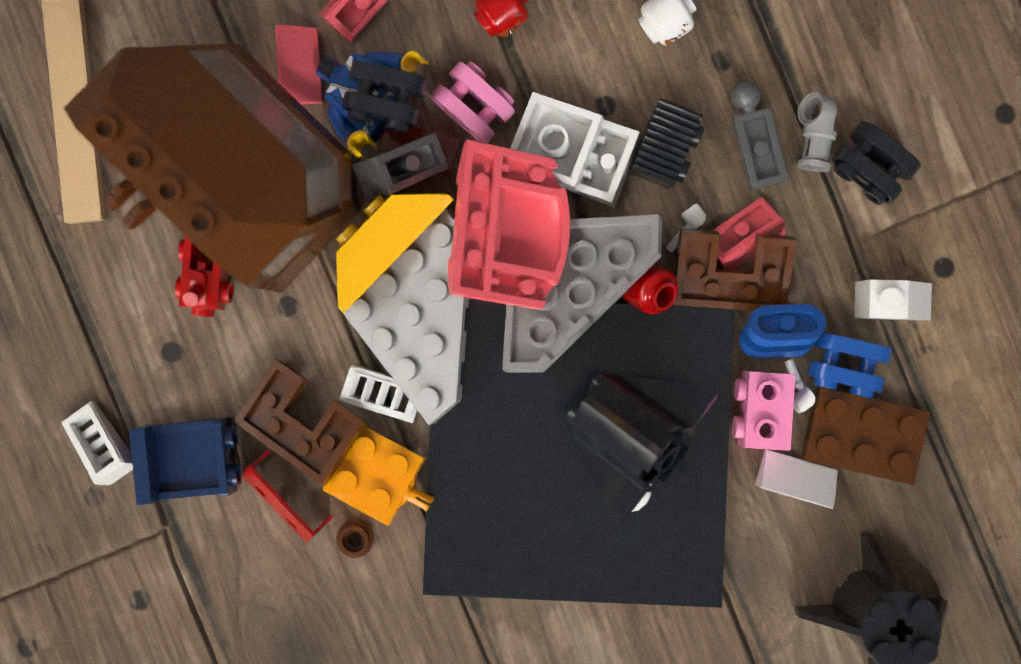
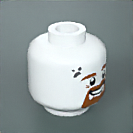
(667, 19)

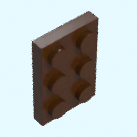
(865, 435)

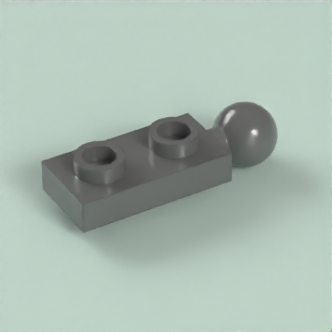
(757, 139)

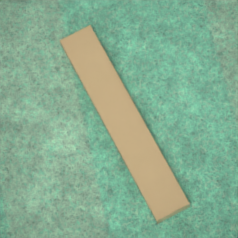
(68, 74)

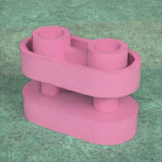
(470, 81)

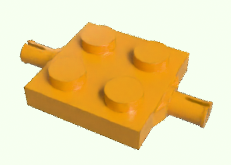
(378, 477)

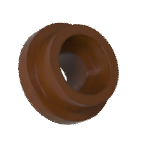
(347, 547)

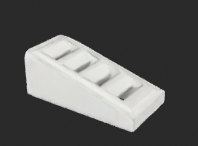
(350, 386)
(109, 437)

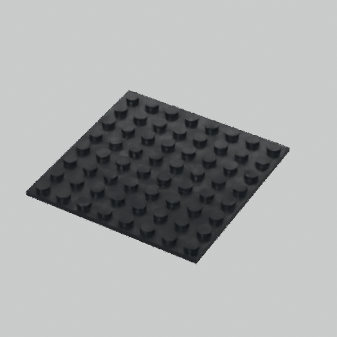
(517, 499)

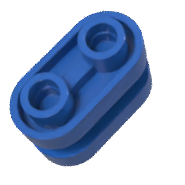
(782, 331)
(863, 382)

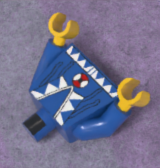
(351, 132)

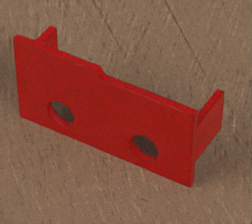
(278, 503)

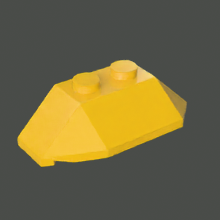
(381, 238)

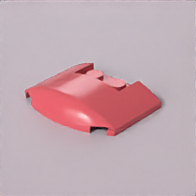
(507, 227)

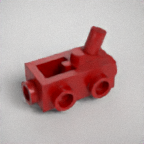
(202, 282)

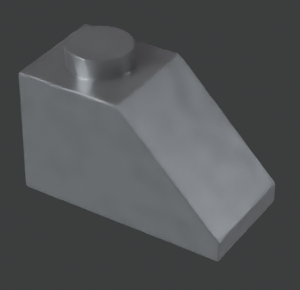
(400, 166)

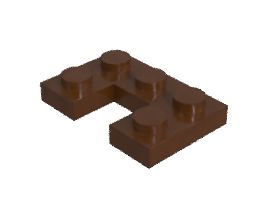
(712, 287)
(310, 450)

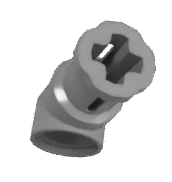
(817, 132)

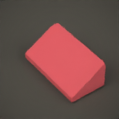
(350, 16)
(298, 62)
(739, 232)

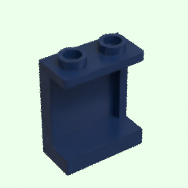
(184, 460)

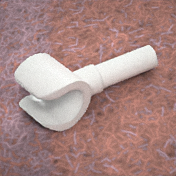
(694, 218)
(803, 396)

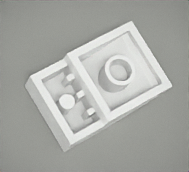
(588, 150)

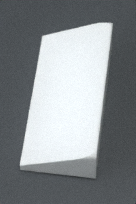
(797, 478)

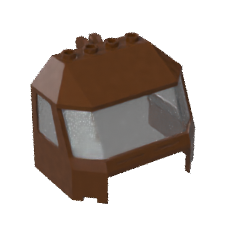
(219, 157)

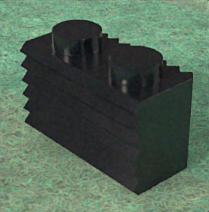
(666, 144)

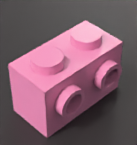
(764, 410)

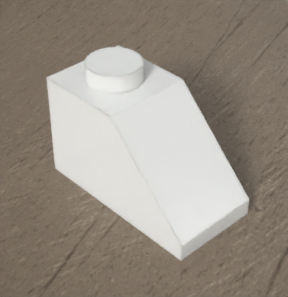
(893, 300)

